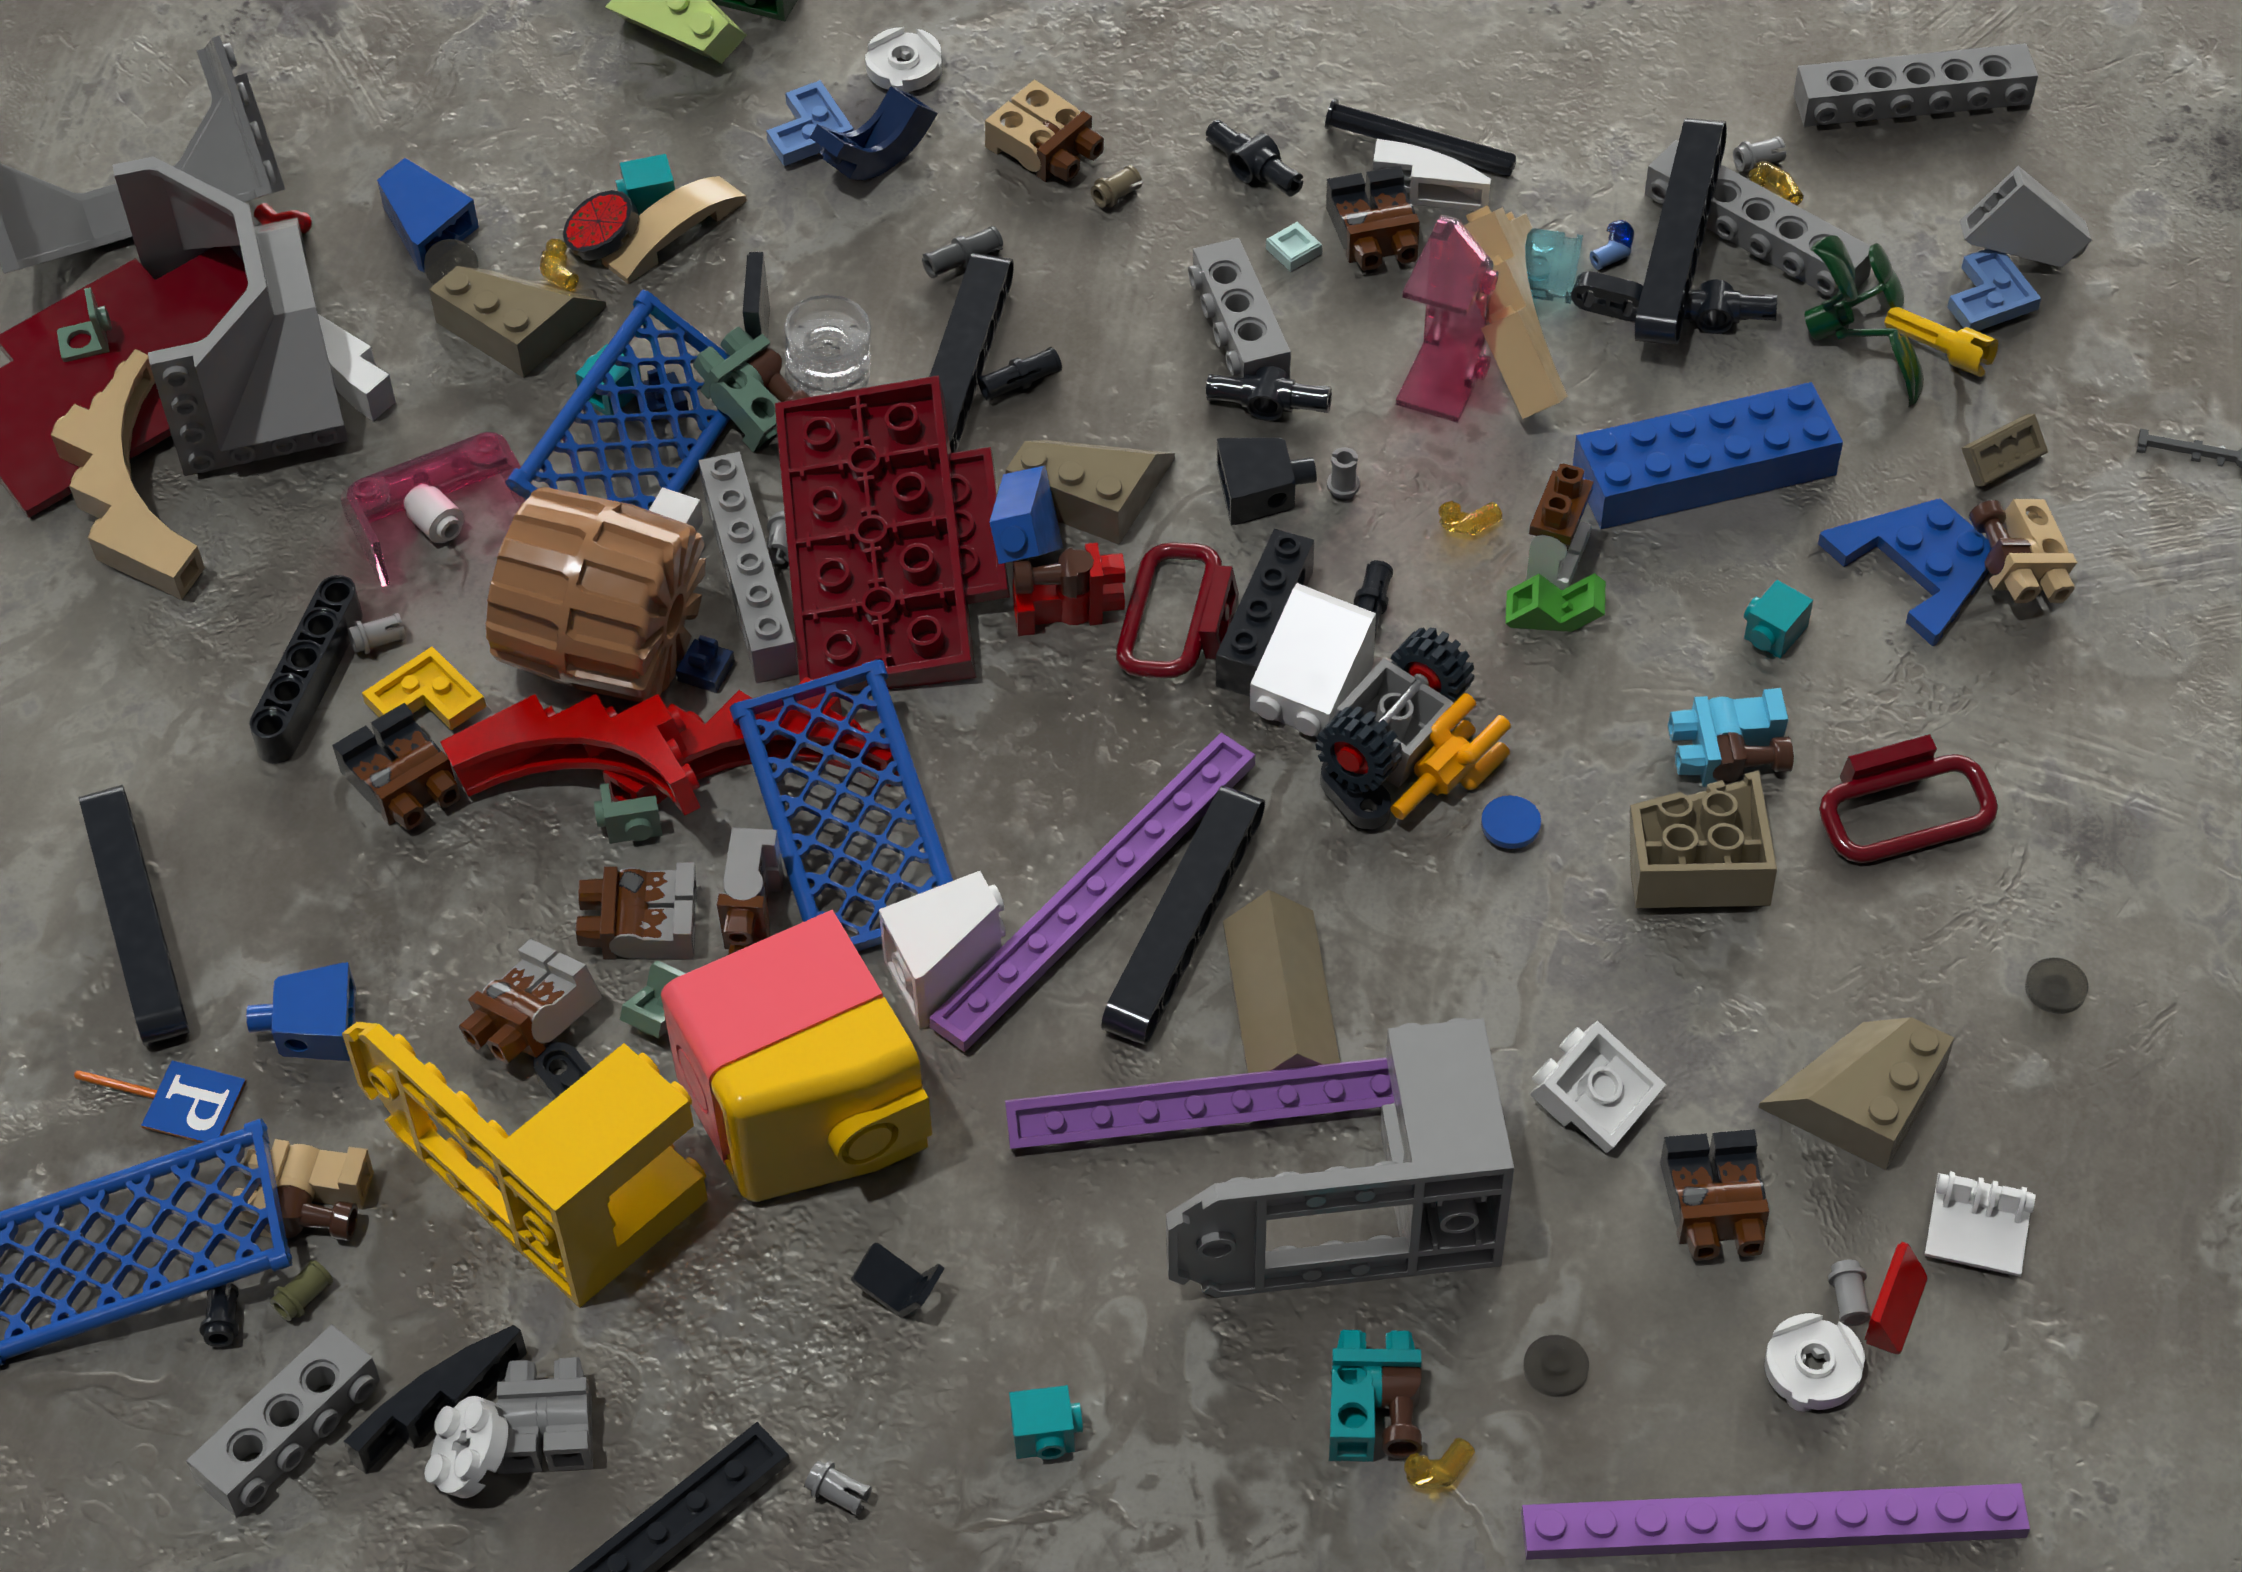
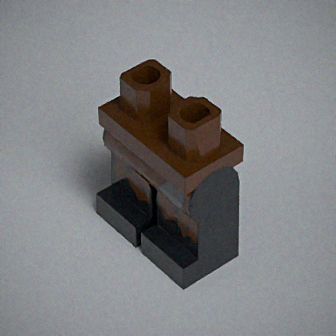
(1376, 220)
(397, 768)
(1716, 1192)

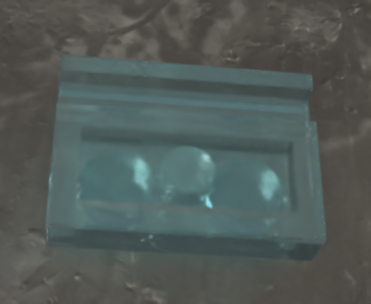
(1552, 263)

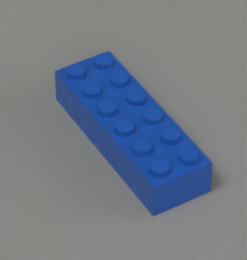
(1708, 455)

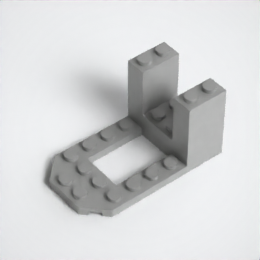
(1442, 1173)

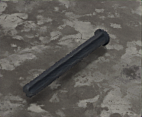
(1394, 130)

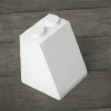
(1313, 660)
(940, 940)

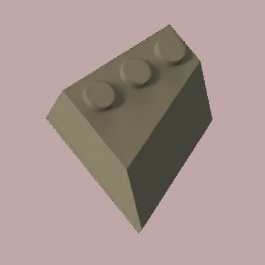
(510, 316)
(1095, 484)

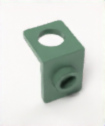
(96, 328)

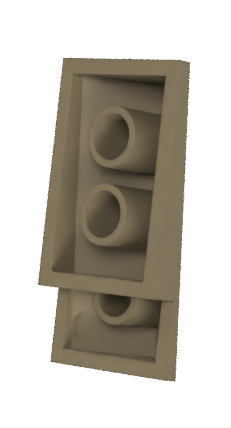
(1279, 985)

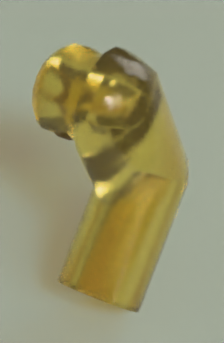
(1780, 179)
(554, 264)
(1468, 523)
(1439, 1472)

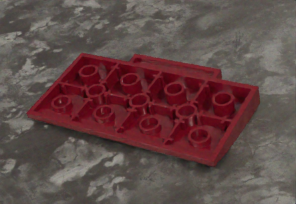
(143, 317)
(885, 533)

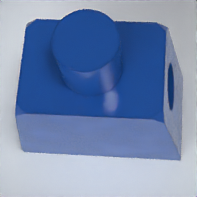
(309, 1013)

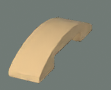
(669, 220)

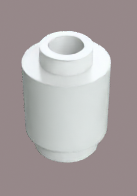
(433, 513)

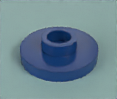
(1511, 822)

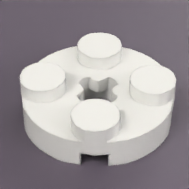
(921, 51)
(1808, 1387)
(466, 1446)

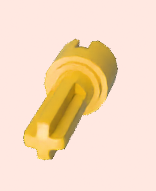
(1963, 348)

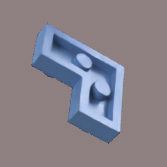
(810, 106)
(1998, 295)

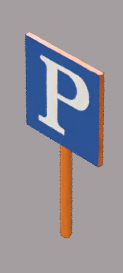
(188, 1103)

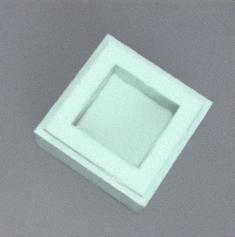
(1293, 246)

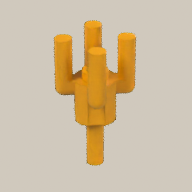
(1454, 757)

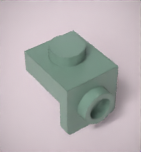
(627, 819)
(646, 1007)

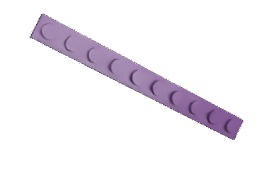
(1090, 893)
(1198, 1103)
(1774, 1521)

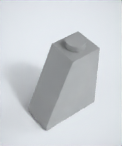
(2026, 222)

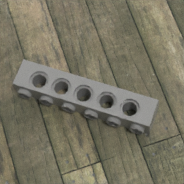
(1915, 84)
(1766, 225)
(748, 567)

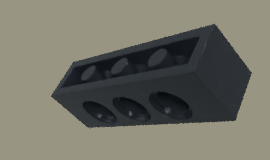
(1283, 564)

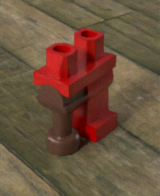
(1068, 591)

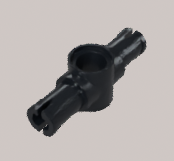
(1254, 158)
(1718, 306)
(1268, 393)

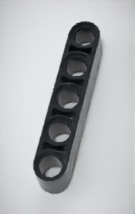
(305, 670)

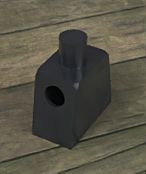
(1259, 477)

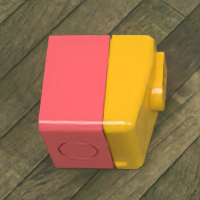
(796, 1062)

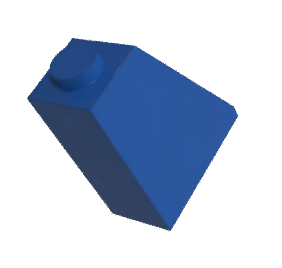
(425, 209)
(1024, 516)

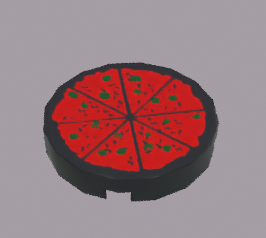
(600, 225)

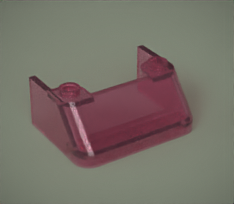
(1456, 286)
(443, 468)

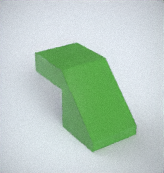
(1544, 606)

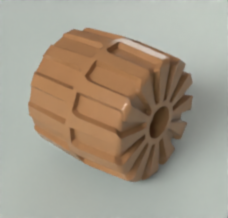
(594, 594)

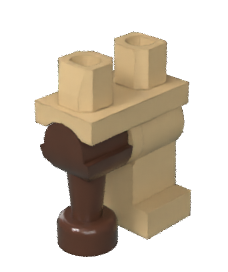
(2025, 549)
(311, 1176)

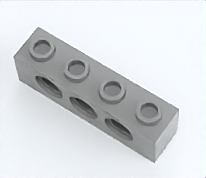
(1238, 308)
(290, 1395)

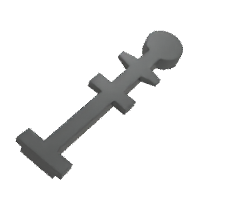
(2197, 448)

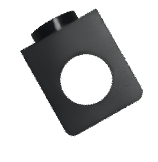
(894, 1281)

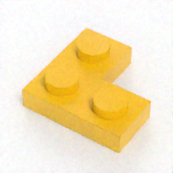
(428, 682)

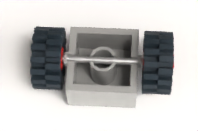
(1390, 714)

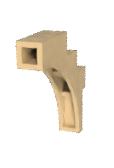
(1513, 321)
(126, 531)

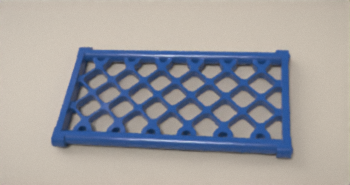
(680, 330)
(875, 674)
(157, 1289)

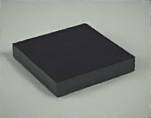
(756, 297)

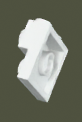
(1596, 1085)

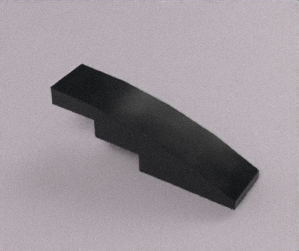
(413, 1409)

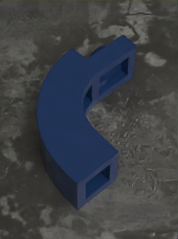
(881, 141)

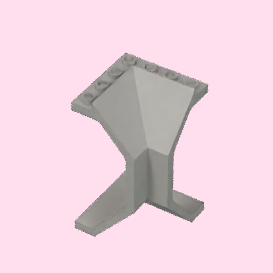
(226, 152)
(264, 371)

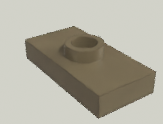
(2004, 450)

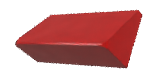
(1897, 1301)

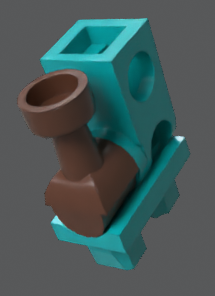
(1371, 1381)

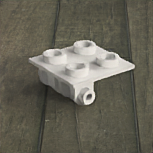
(1979, 1223)

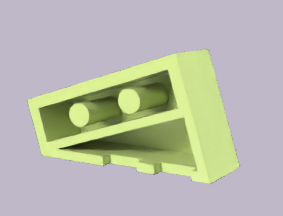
(691, 23)

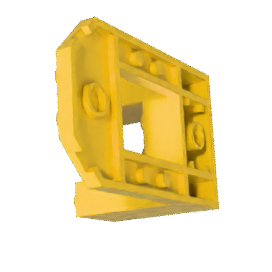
(578, 1182)

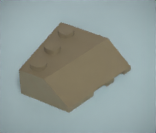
(1703, 848)
(1866, 1087)

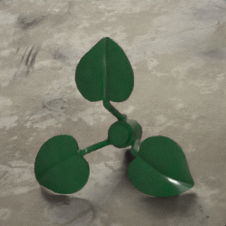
(1835, 315)

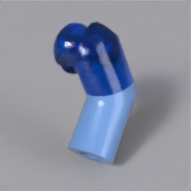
(1618, 246)

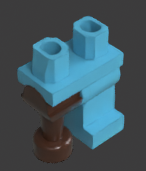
(1732, 736)

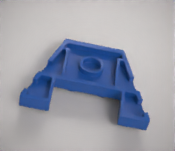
(1931, 547)

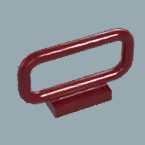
(1209, 620)
(1894, 767)

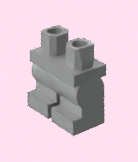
(546, 1410)

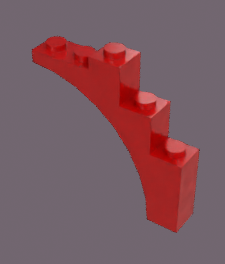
(584, 736)
(721, 745)

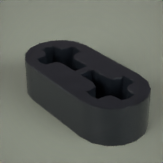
(1609, 295)

